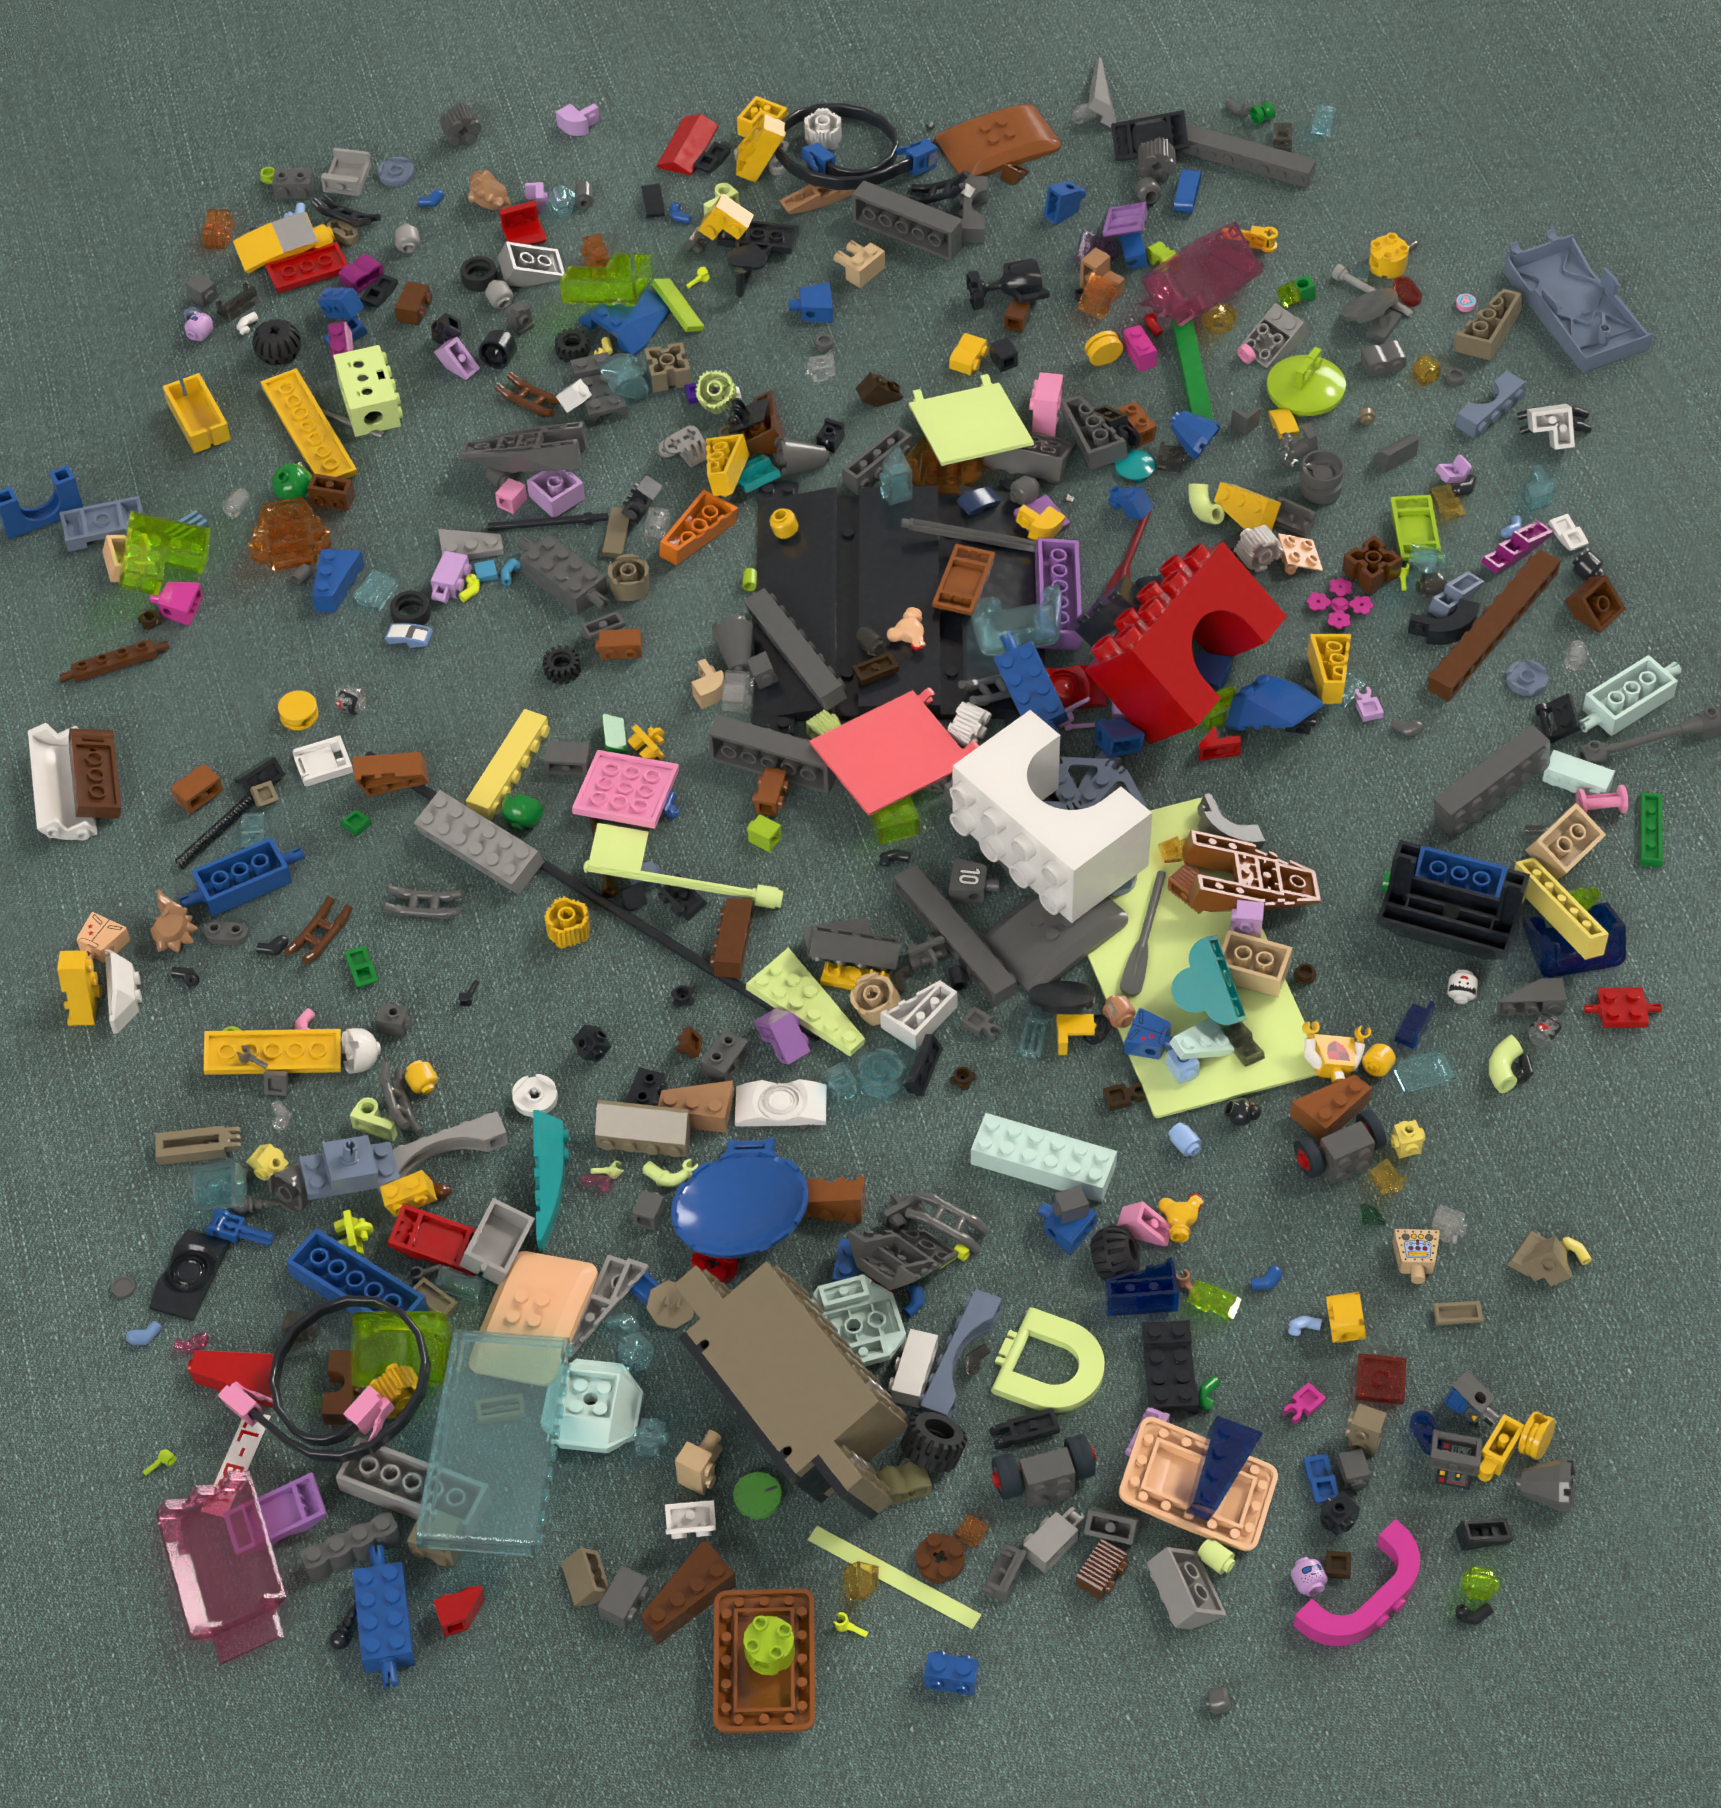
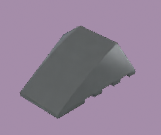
(899, 1258)

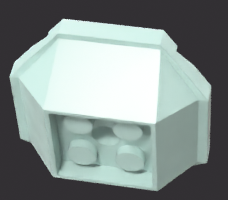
(863, 1306)
(612, 1417)

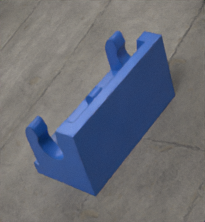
(1134, 250)

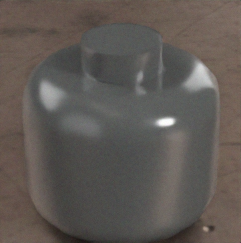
(1219, 1700)

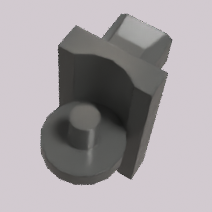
(927, 952)
(895, 1211)

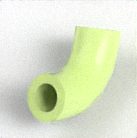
(1202, 506)
(1501, 1062)

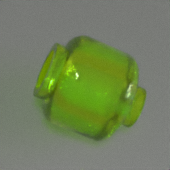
(1479, 1583)

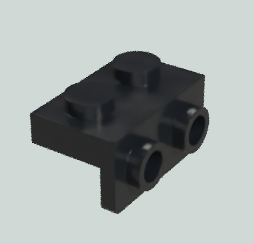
(684, 901)

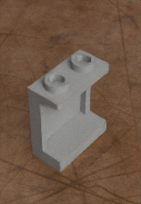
(347, 172)

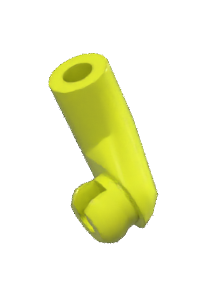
(473, 586)

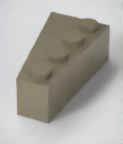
(1490, 327)

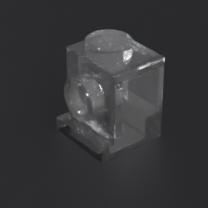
(821, 367)

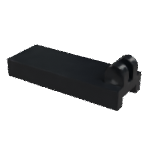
(923, 1066)

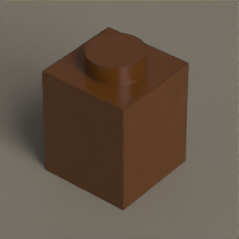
(1017, 316)

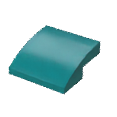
(757, 473)

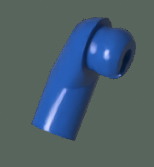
(670, 809)

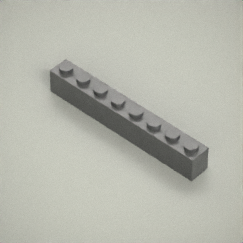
(795, 649)
(960, 940)

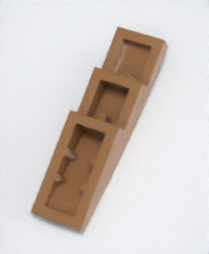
(812, 198)

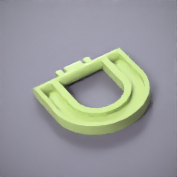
(1039, 1394)

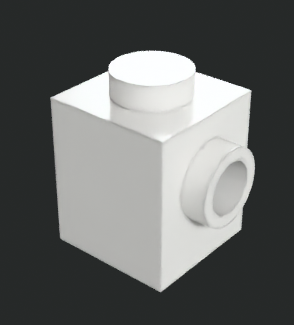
(573, 395)

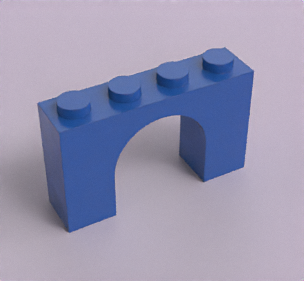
(21, 520)

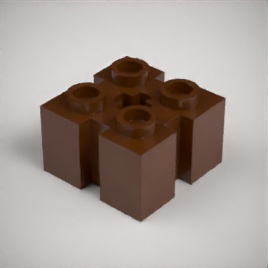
(1372, 564)

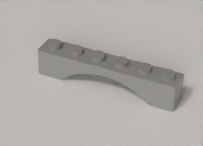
(478, 1134)

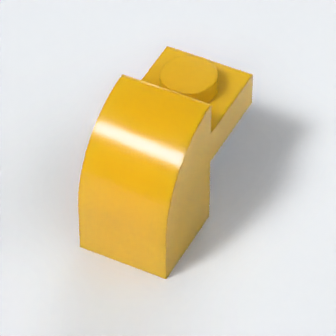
(1040, 526)

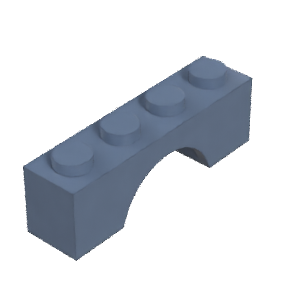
(1477, 417)

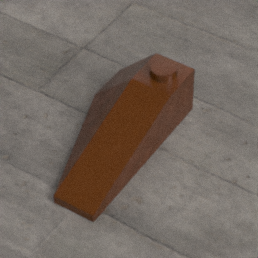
(762, 436)

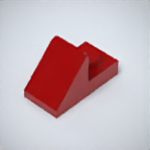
(1214, 747)

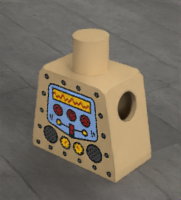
(1415, 1252)

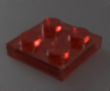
(1381, 1378)

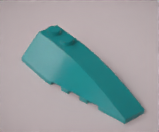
(549, 1172)

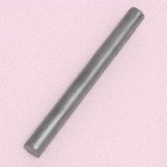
(332, 416)

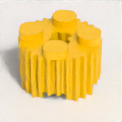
(567, 922)
(396, 1385)

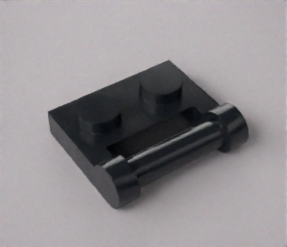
(1564, 716)

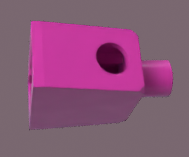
(179, 601)

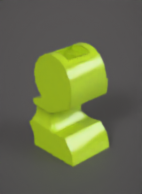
(1158, 253)

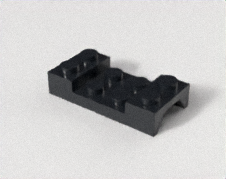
(1169, 1365)

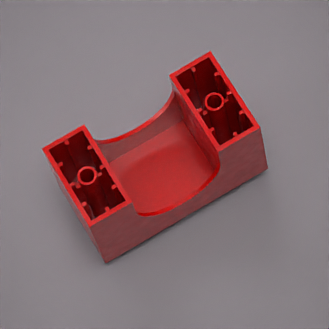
(1150, 658)

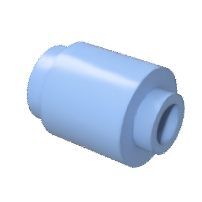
(1185, 1139)

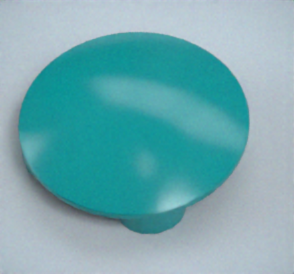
(1136, 467)

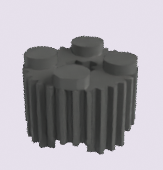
(460, 125)
(1156, 159)

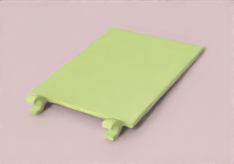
(970, 423)

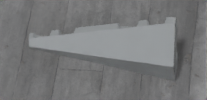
(1100, 97)
(610, 1287)

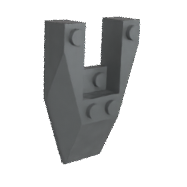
(530, 449)

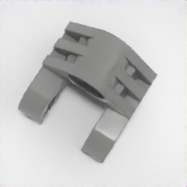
(691, 450)

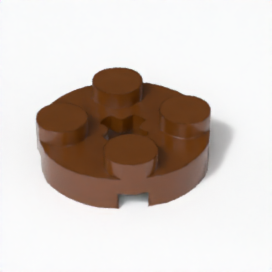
(945, 1570)

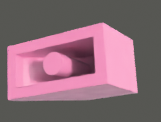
(1145, 1224)

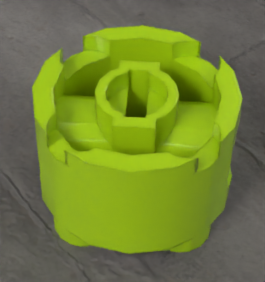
(769, 1645)

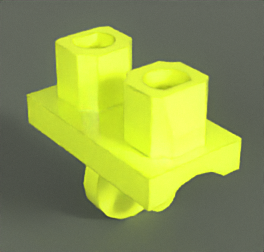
(356, 1231)

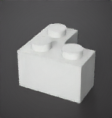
(1556, 420)

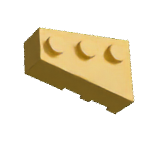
(759, 147)
(1247, 506)
(80, 985)

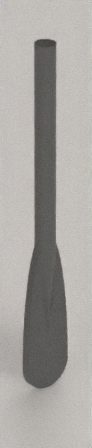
(1135, 969)

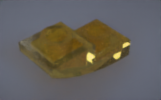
(1172, 850)

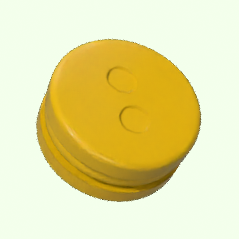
(1103, 348)
(298, 710)
(1536, 1435)

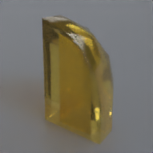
(1426, 370)
(860, 1580)

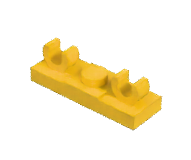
(844, 976)

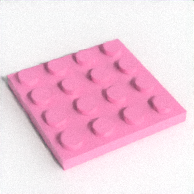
(625, 789)

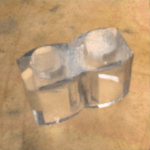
(736, 691)

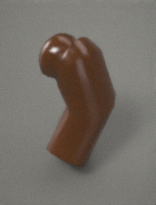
(441, 1189)

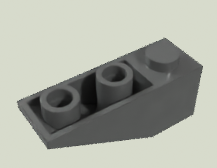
(1541, 996)

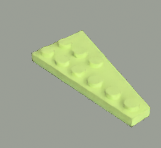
(792, 988)

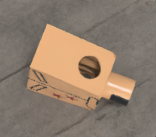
(101, 934)

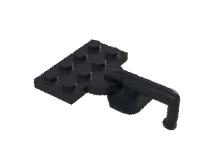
(755, 247)

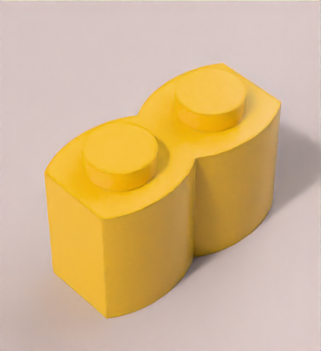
(968, 354)

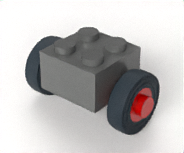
(1343, 1151)

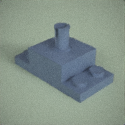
(348, 1167)

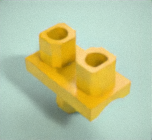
(639, 738)

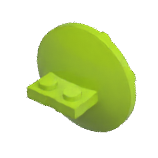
(1306, 384)

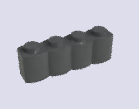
(345, 1548)

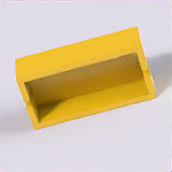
(197, 413)

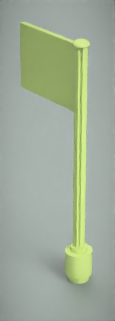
(621, 853)

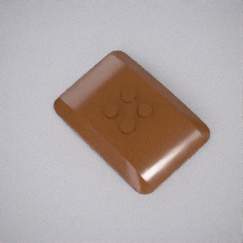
(997, 139)
(759, 1702)

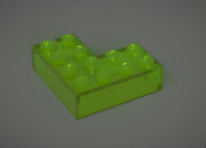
(608, 284)
(157, 543)

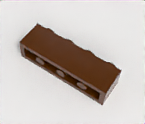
(733, 938)

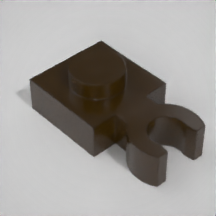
(1120, 1097)

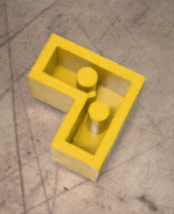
(755, 111)
(725, 215)

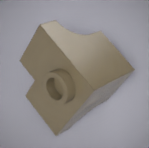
(1548, 1262)

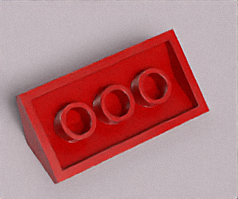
(687, 144)

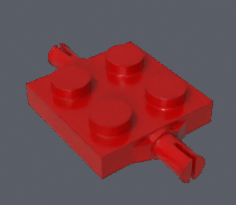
(1622, 1007)

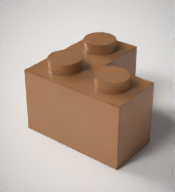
(1099, 263)

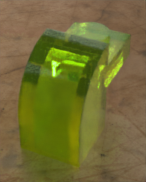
(1218, 714)

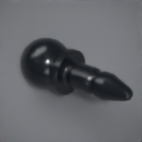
(340, 1638)

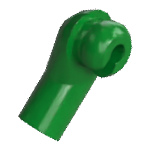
(1205, 1391)

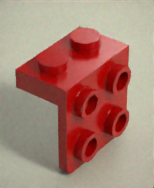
(522, 224)

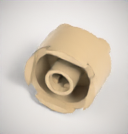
(873, 995)

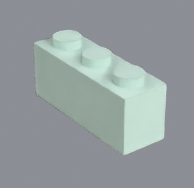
(1577, 774)

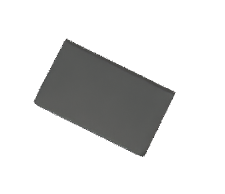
(611, 621)

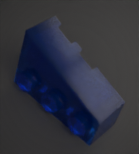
(1144, 1291)

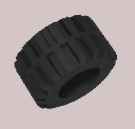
(933, 1442)

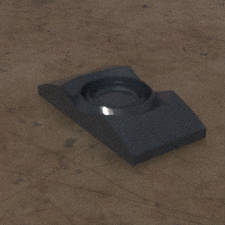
(1131, 133)
(189, 1274)

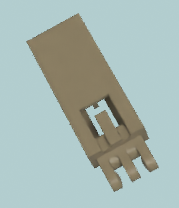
(190, 1146)

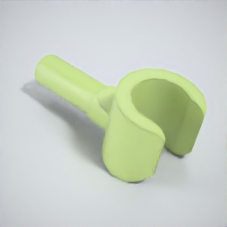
(612, 1171)

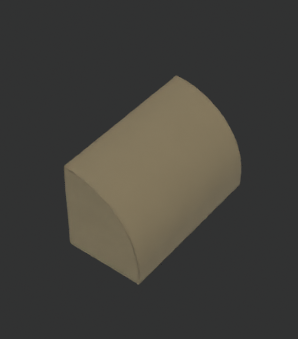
(585, 1577)

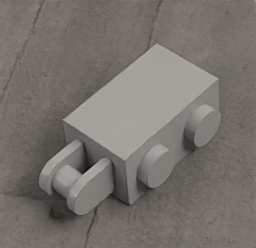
(1053, 1539)

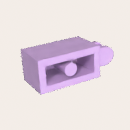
(450, 576)

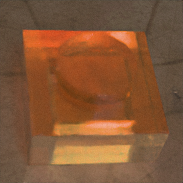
(972, 1531)

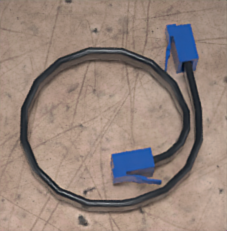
(821, 163)

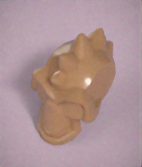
(487, 191)
(172, 925)

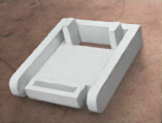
(318, 763)

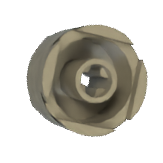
(629, 578)

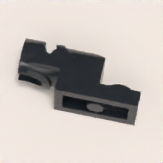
(1119, 423)

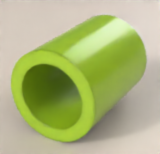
(749, 579)

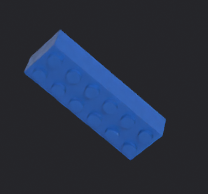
(339, 1272)

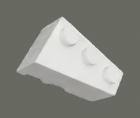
(920, 1014)

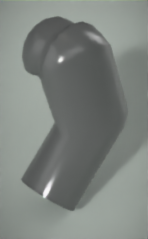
(1407, 729)

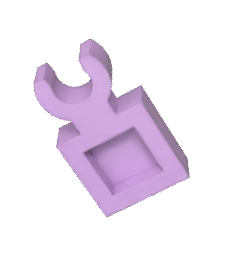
(1368, 707)

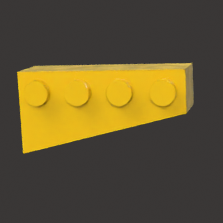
(1328, 664)

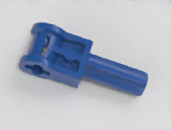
(234, 1227)

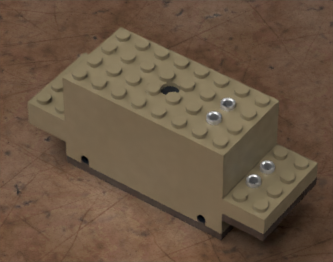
(794, 1383)

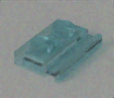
(375, 590)

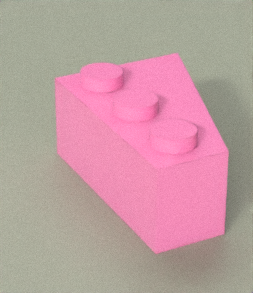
(1046, 403)

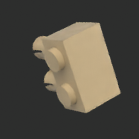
(863, 265)
(696, 1463)

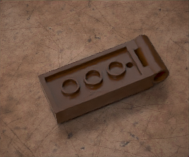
(94, 773)

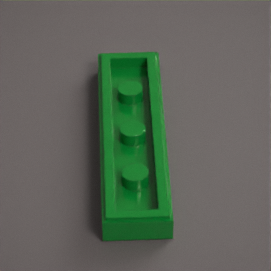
(1651, 829)

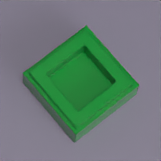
(356, 822)

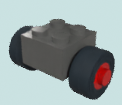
(1045, 1475)

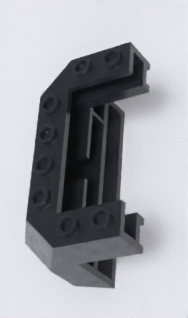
(1450, 914)

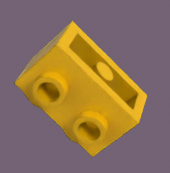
(411, 1190)

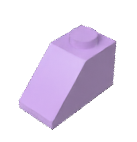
(457, 358)

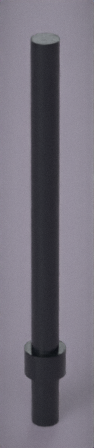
(587, 518)

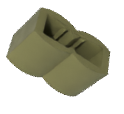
(905, 1481)

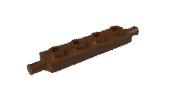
(113, 660)

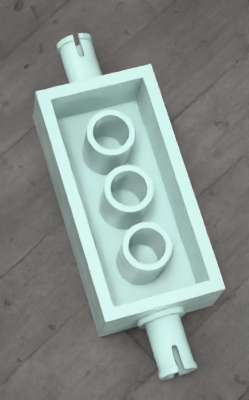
(1629, 695)

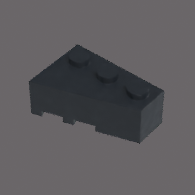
(1100, 617)

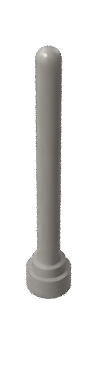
(1341, 274)

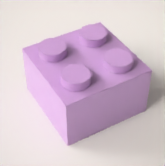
(555, 491)

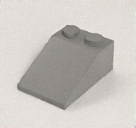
(529, 265)

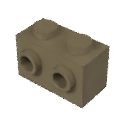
(1365, 1429)

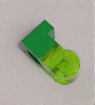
(1296, 291)

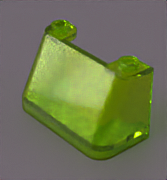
(385, 1339)

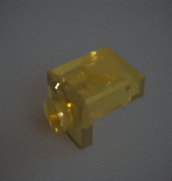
(1386, 1177)

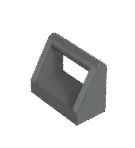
(1454, 1461)

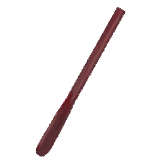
(1125, 567)

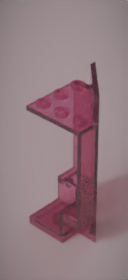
(1201, 275)

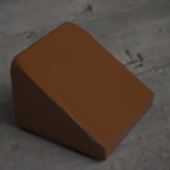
(1013, 173)

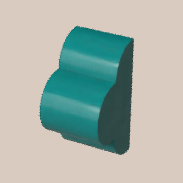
(1208, 984)

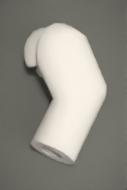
(243, 323)

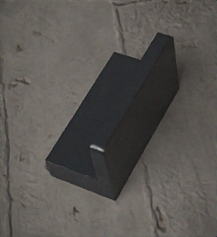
(262, 772)

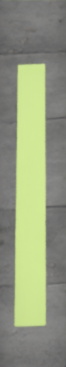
(896, 1578)

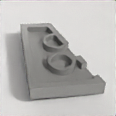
(473, 544)

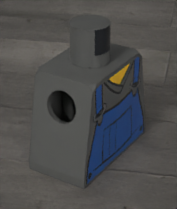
(1471, 1400)

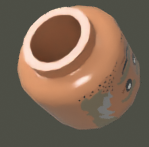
(1119, 1011)

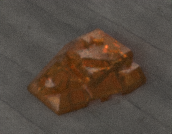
(288, 535)

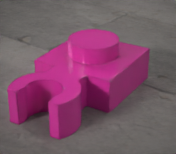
(1305, 1401)

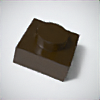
(1338, 1564)

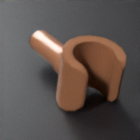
(1184, 1282)

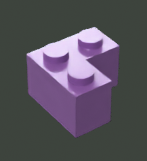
(784, 1034)

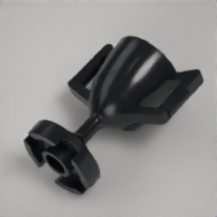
(1019, 280)

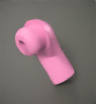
(303, 1020)

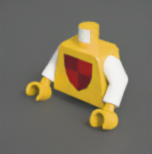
(1333, 1055)

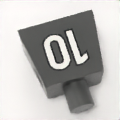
(970, 882)

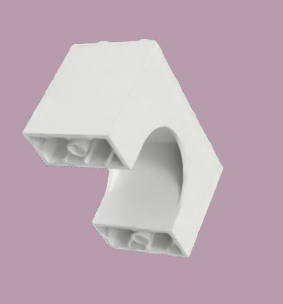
(1060, 853)

